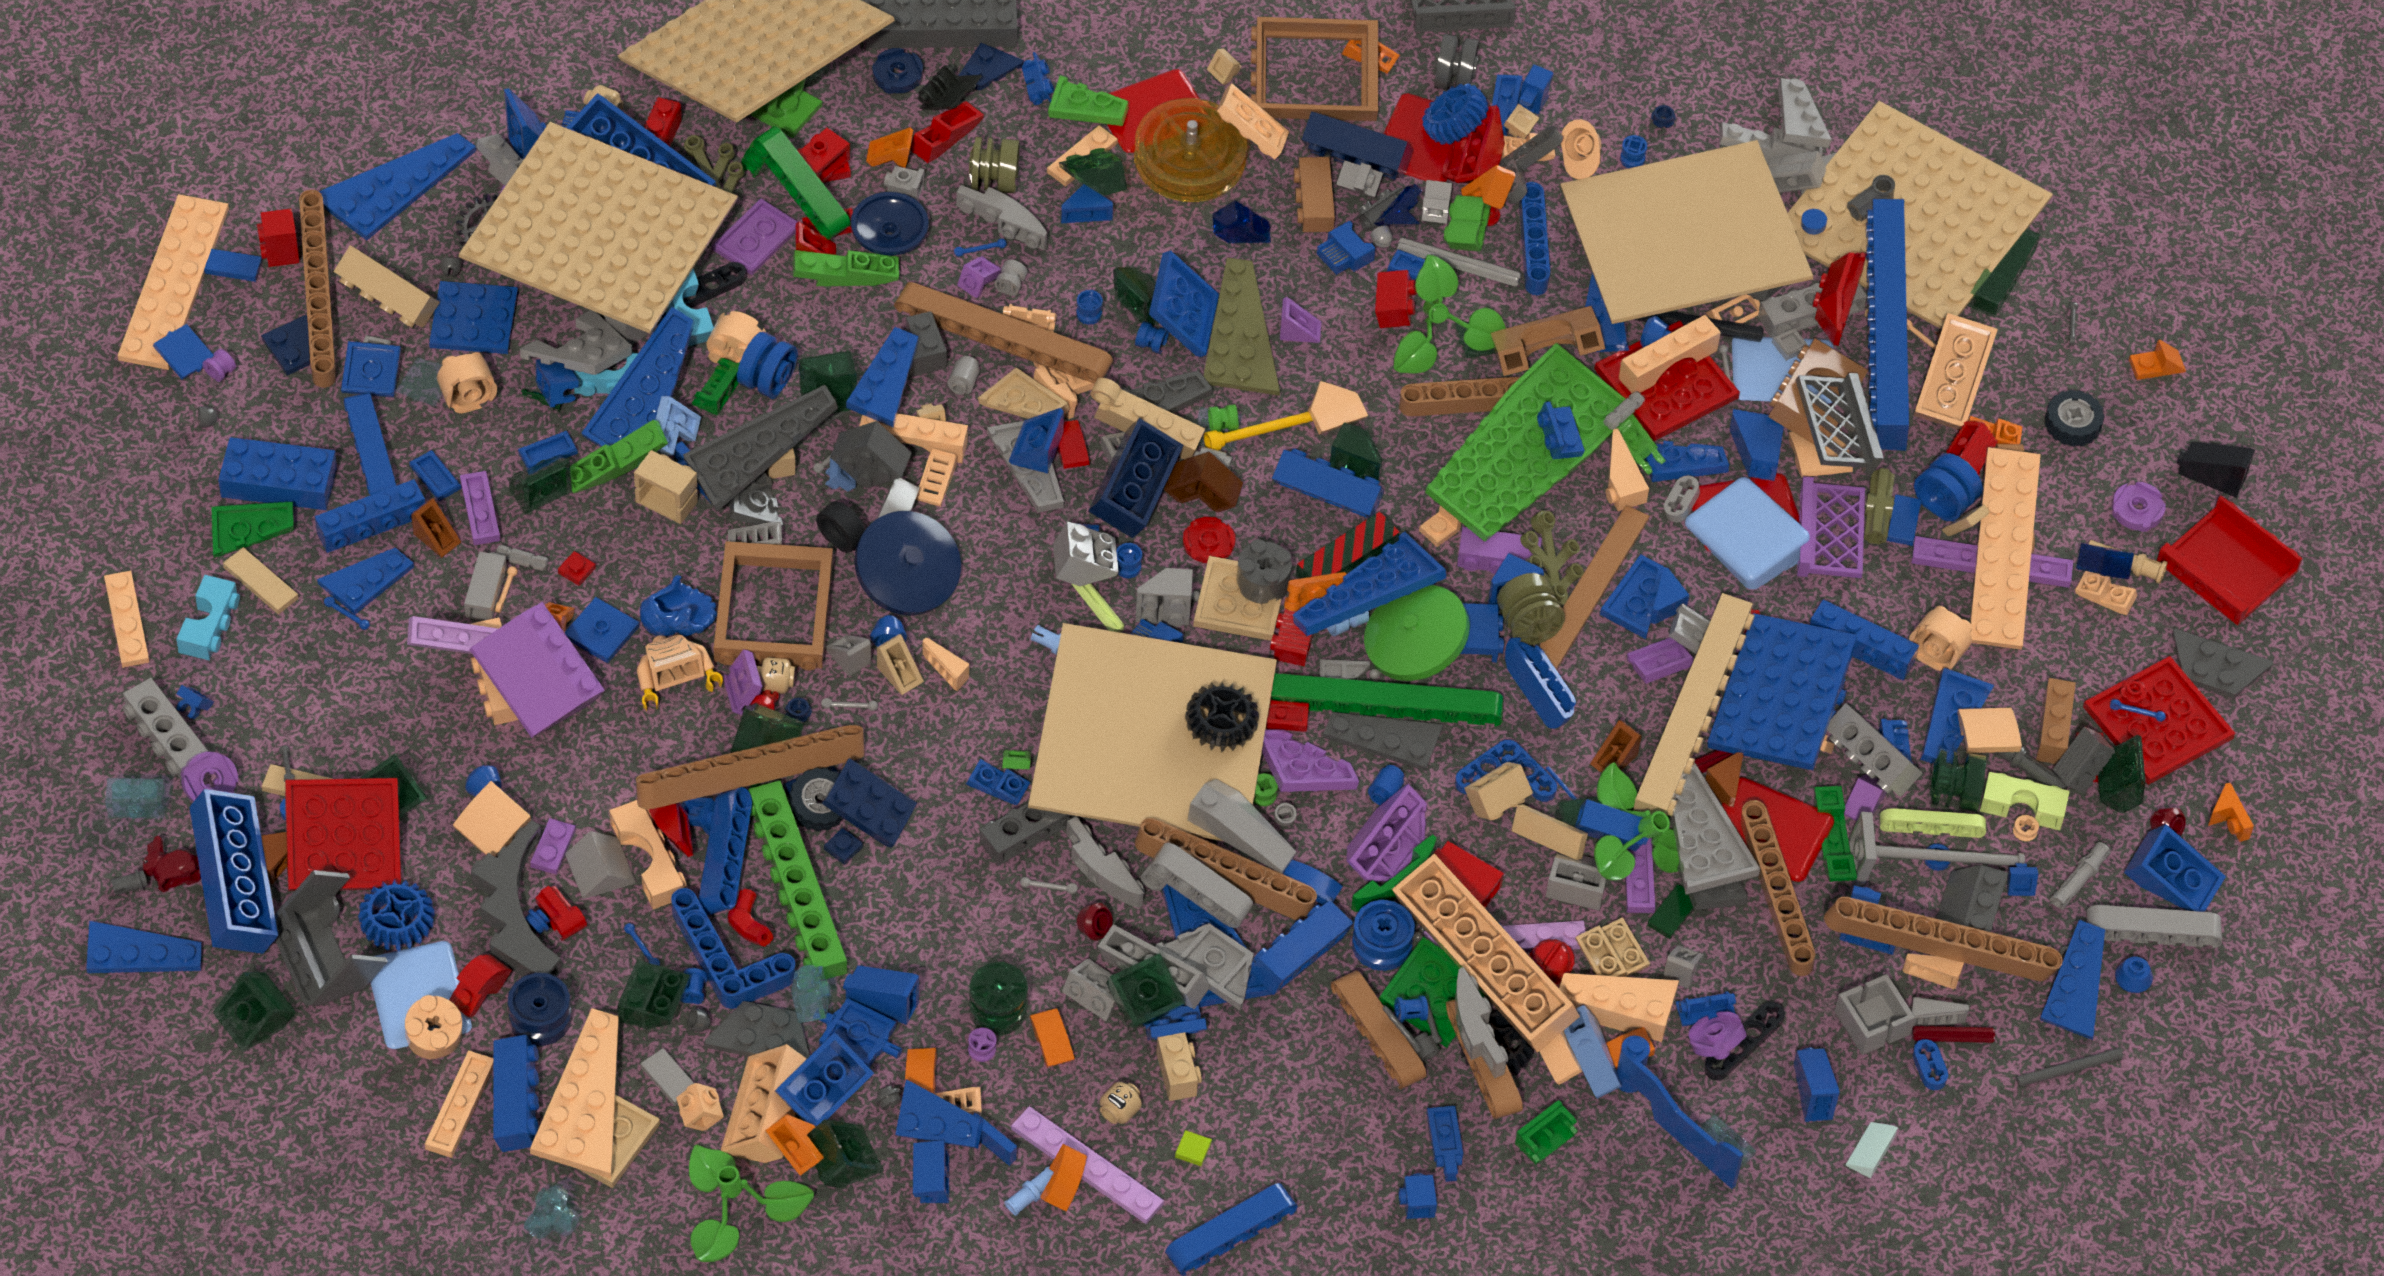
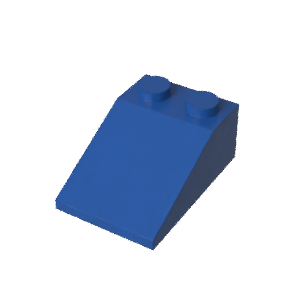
(522, 124)
(2174, 870)
(824, 1081)

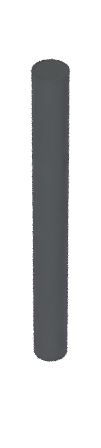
(2069, 1067)

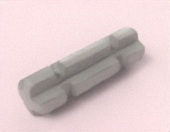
(1624, 410)
(523, 558)

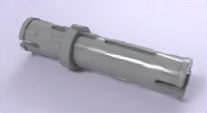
(2086, 868)

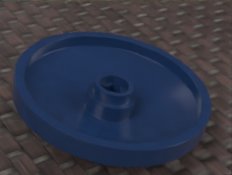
(907, 563)

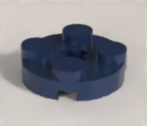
(897, 83)

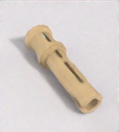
(2143, 565)

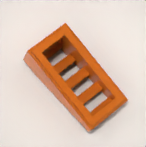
(1354, 52)

